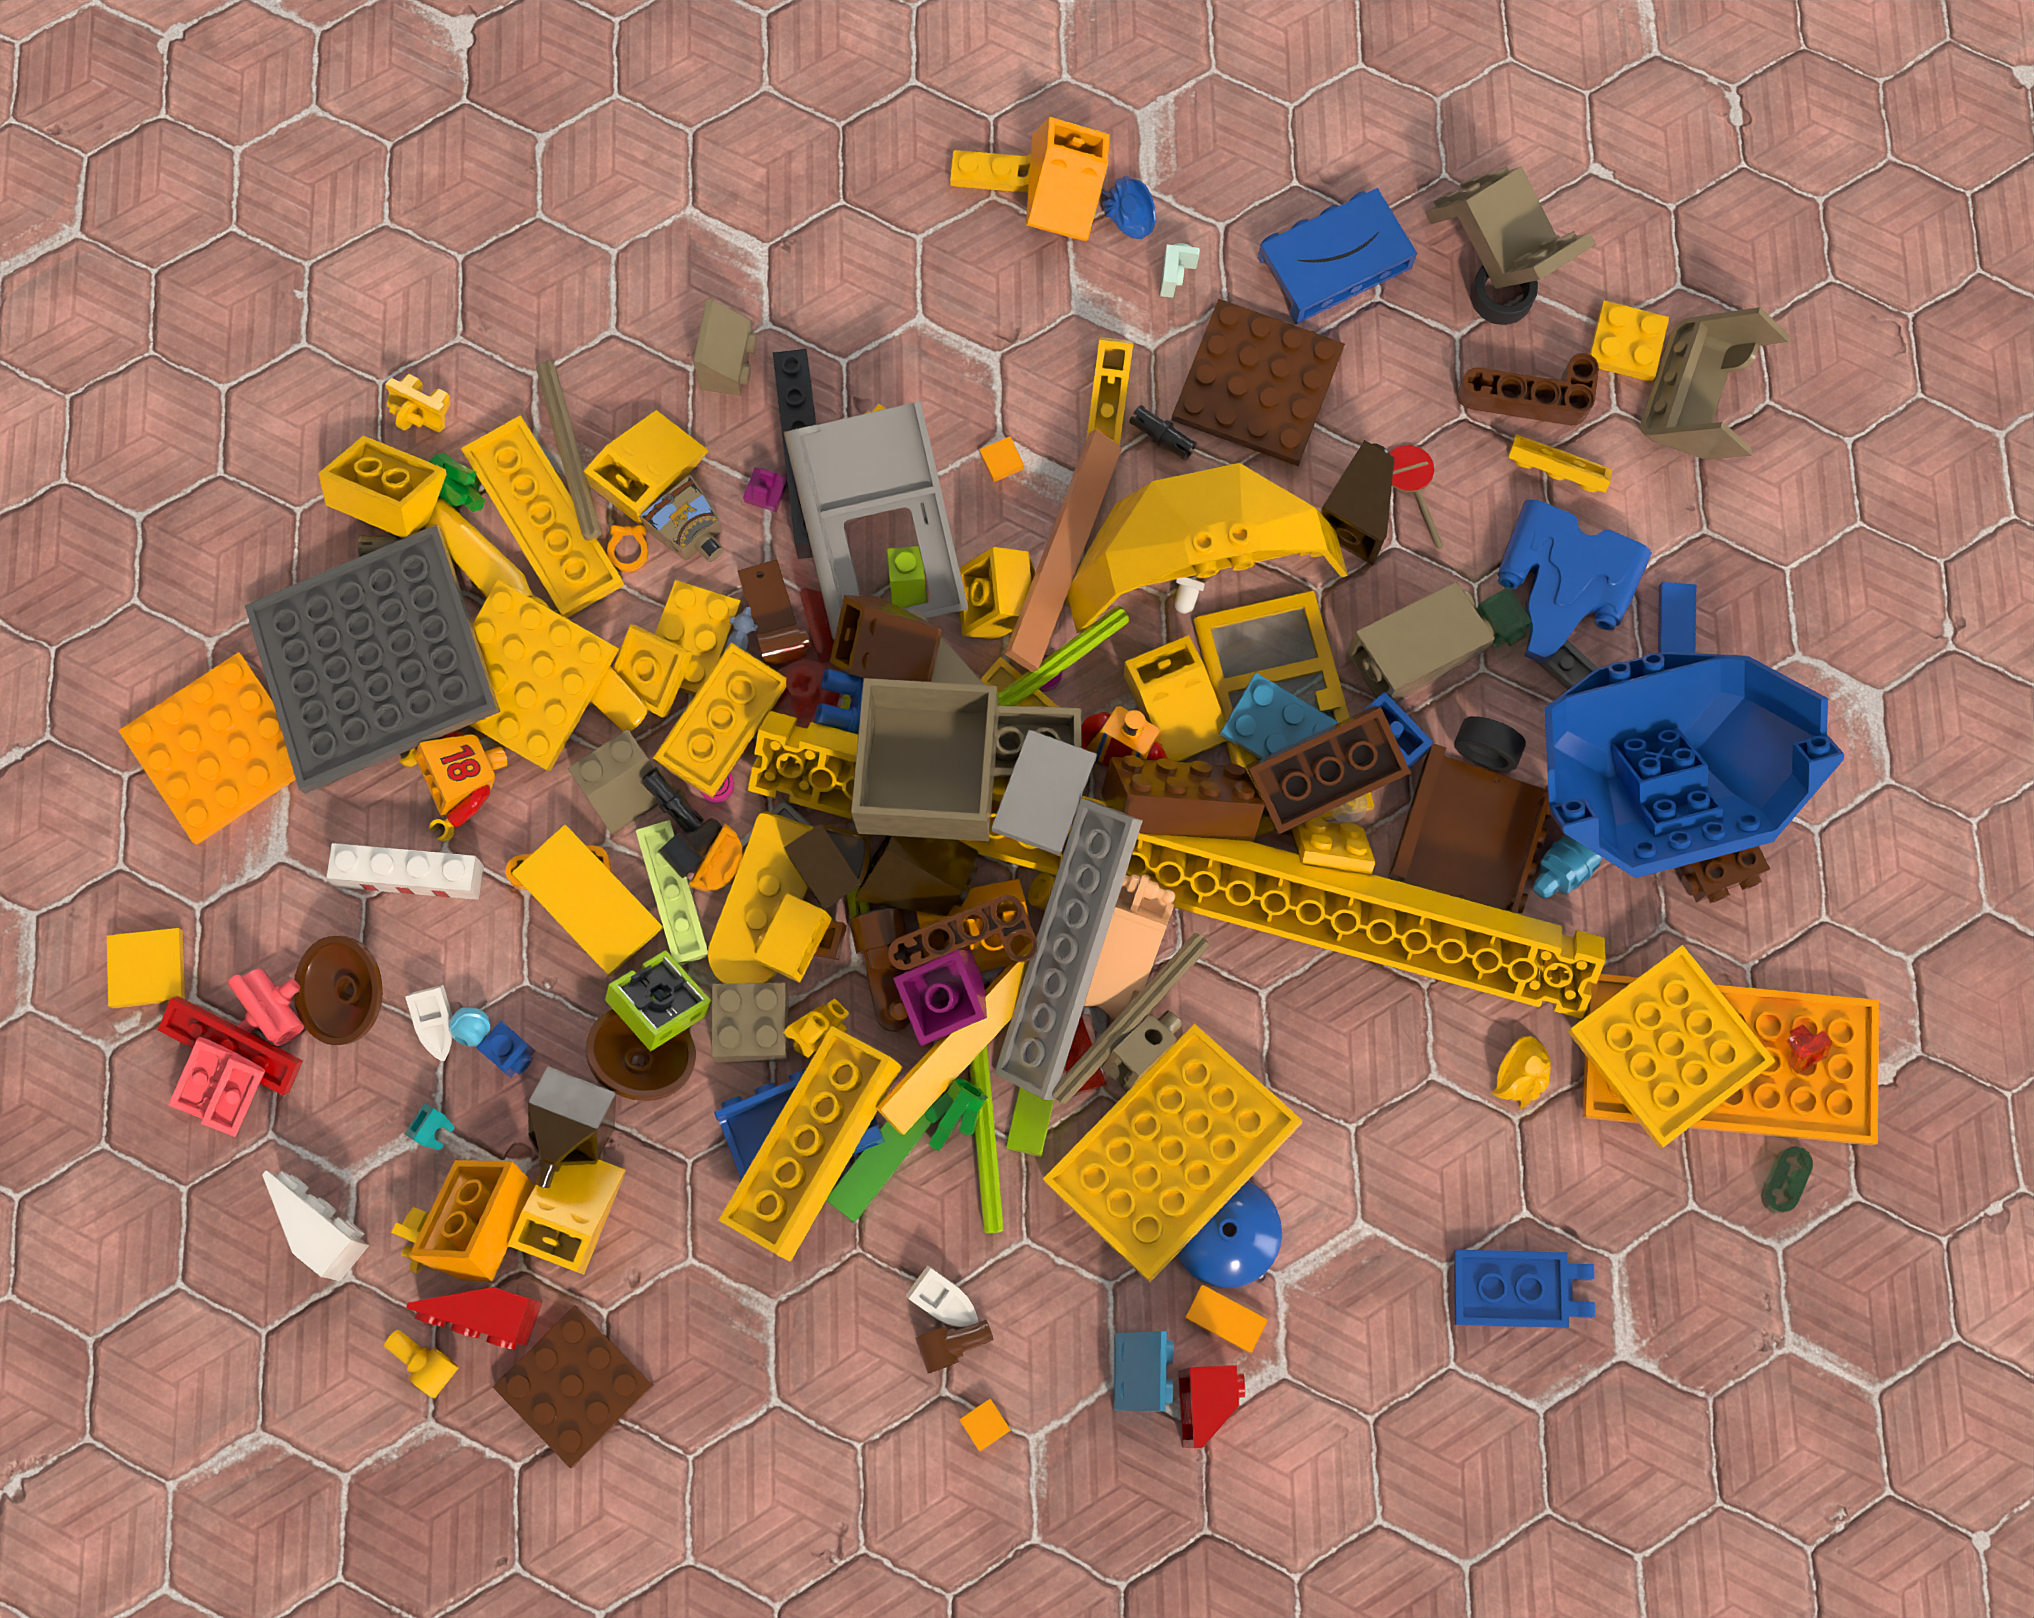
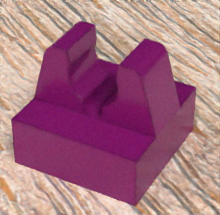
(765, 489)

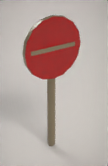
(1412, 473)

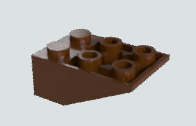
(884, 641)

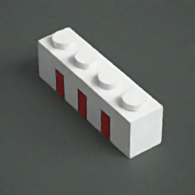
(405, 871)

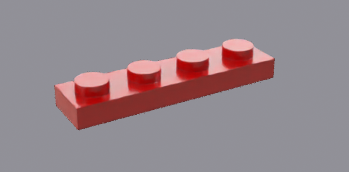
(188, 1021)

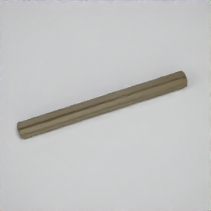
(568, 450)
(1130, 1018)

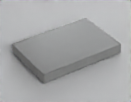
(1044, 792)

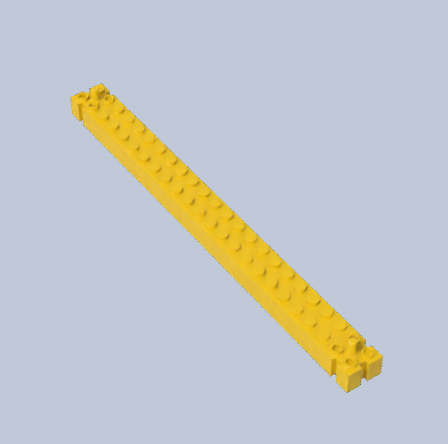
(1260, 888)

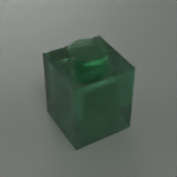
(1505, 616)

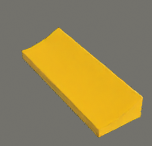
(810, 1143)

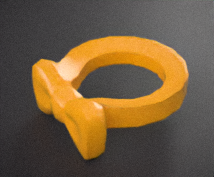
(617, 534)

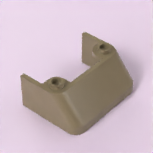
(1694, 376)

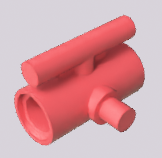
(267, 1006)

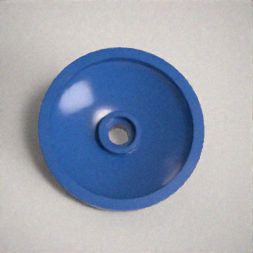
(1246, 1255)

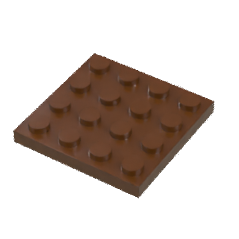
(1258, 382)

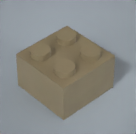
(750, 1022)

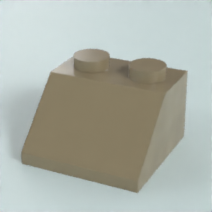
(724, 350)
(612, 781)

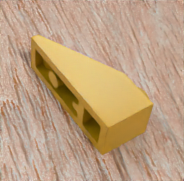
(1110, 387)

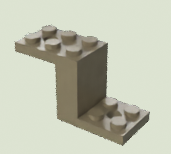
(1508, 227)

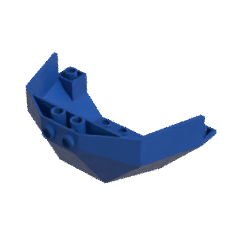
(1684, 758)

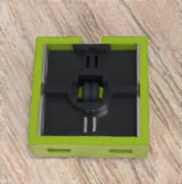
(658, 1000)

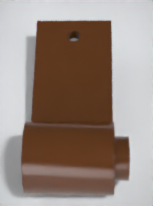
(772, 612)

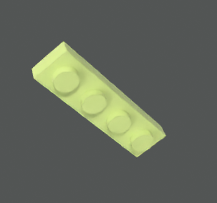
(672, 897)

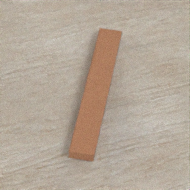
(1063, 551)

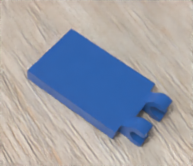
(1518, 1289)

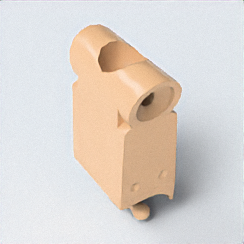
(1130, 944)

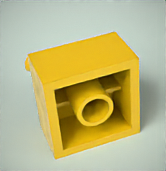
(995, 591)

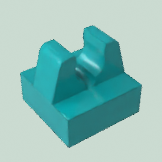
(425, 1125)

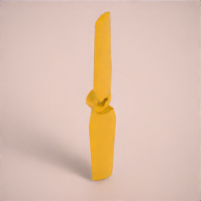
(486, 565)

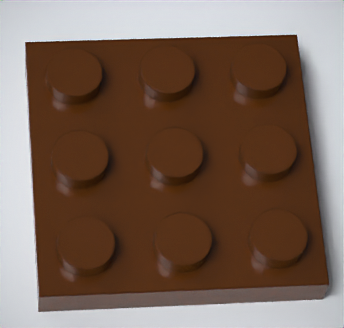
(573, 1386)

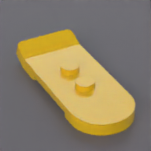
(758, 885)

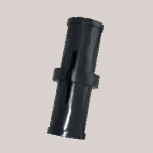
(1163, 432)
(671, 800)

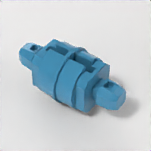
(1565, 867)

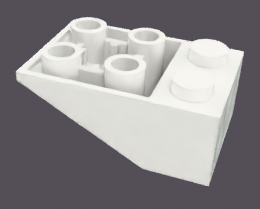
(311, 1230)

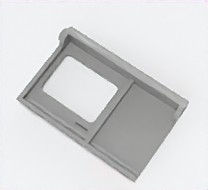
(867, 469)

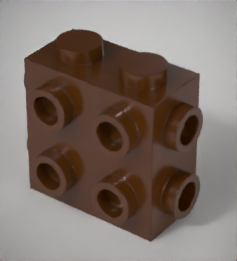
(1717, 875)

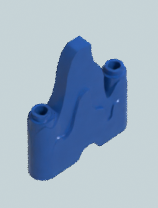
(1571, 575)

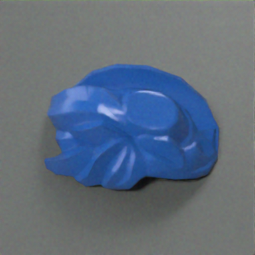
(1130, 207)

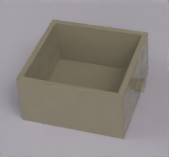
(925, 759)

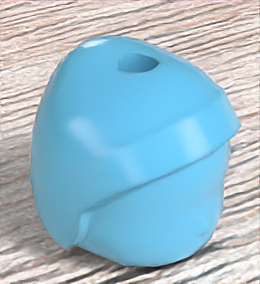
(469, 1026)

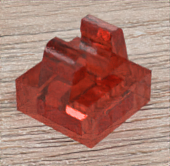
(1807, 1048)

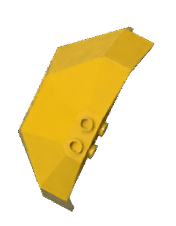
(1192, 529)

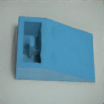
(1141, 1371)

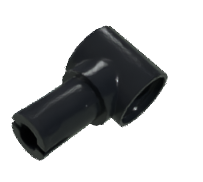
(688, 849)

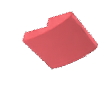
(217, 1086)

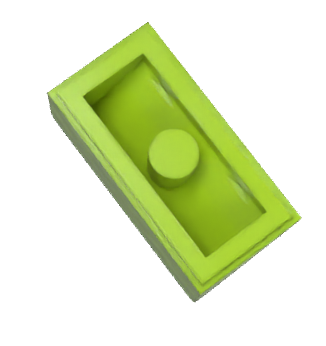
(1029, 1124)

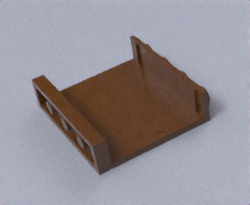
(1471, 833)

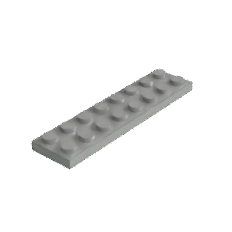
(1068, 948)

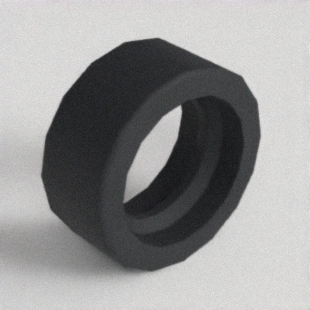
(1497, 313)
(1490, 743)

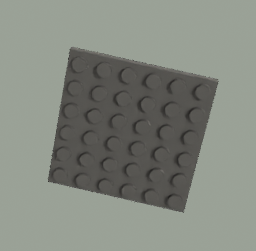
(371, 659)

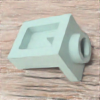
(1175, 260)

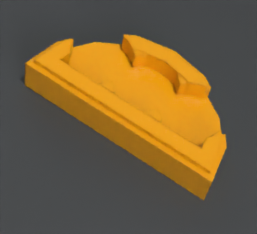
(720, 862)

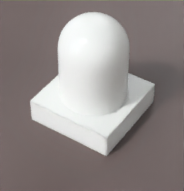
(1187, 594)

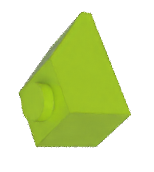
(906, 576)

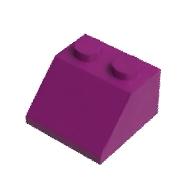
(943, 995)

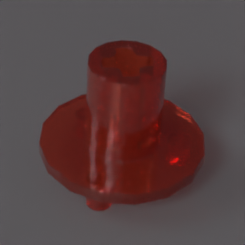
(804, 692)

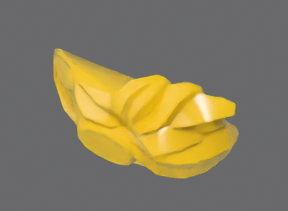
(1524, 1072)

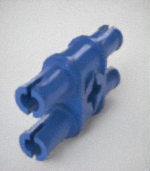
(838, 717)

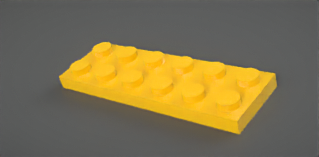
(541, 517)

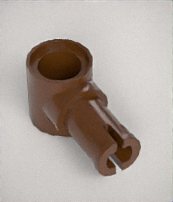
(944, 1346)

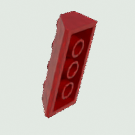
(1207, 1400)

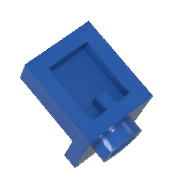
(507, 1050)

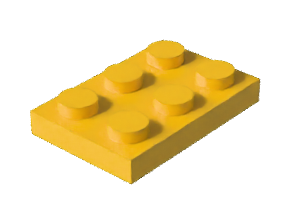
(700, 624)

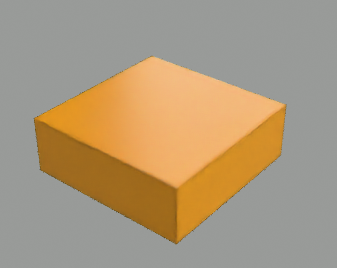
(1001, 459)
(985, 1425)

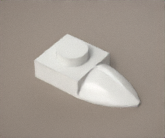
(431, 1019)
(942, 1299)

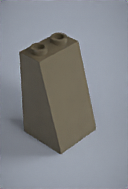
(1420, 643)

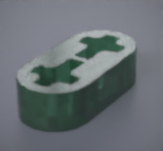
(1795, 1183)

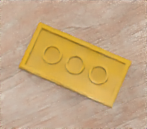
(721, 720)
(587, 900)

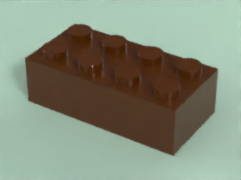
(1328, 769)
(1185, 797)

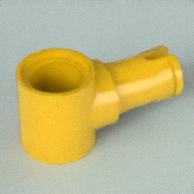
(428, 1368)

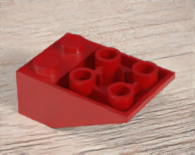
(492, 1311)

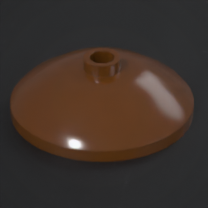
(338, 990)
(615, 1047)

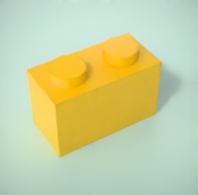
(792, 937)

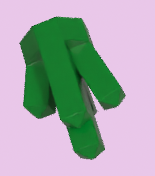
(459, 484)
(962, 1102)

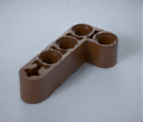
(1528, 387)
(959, 939)

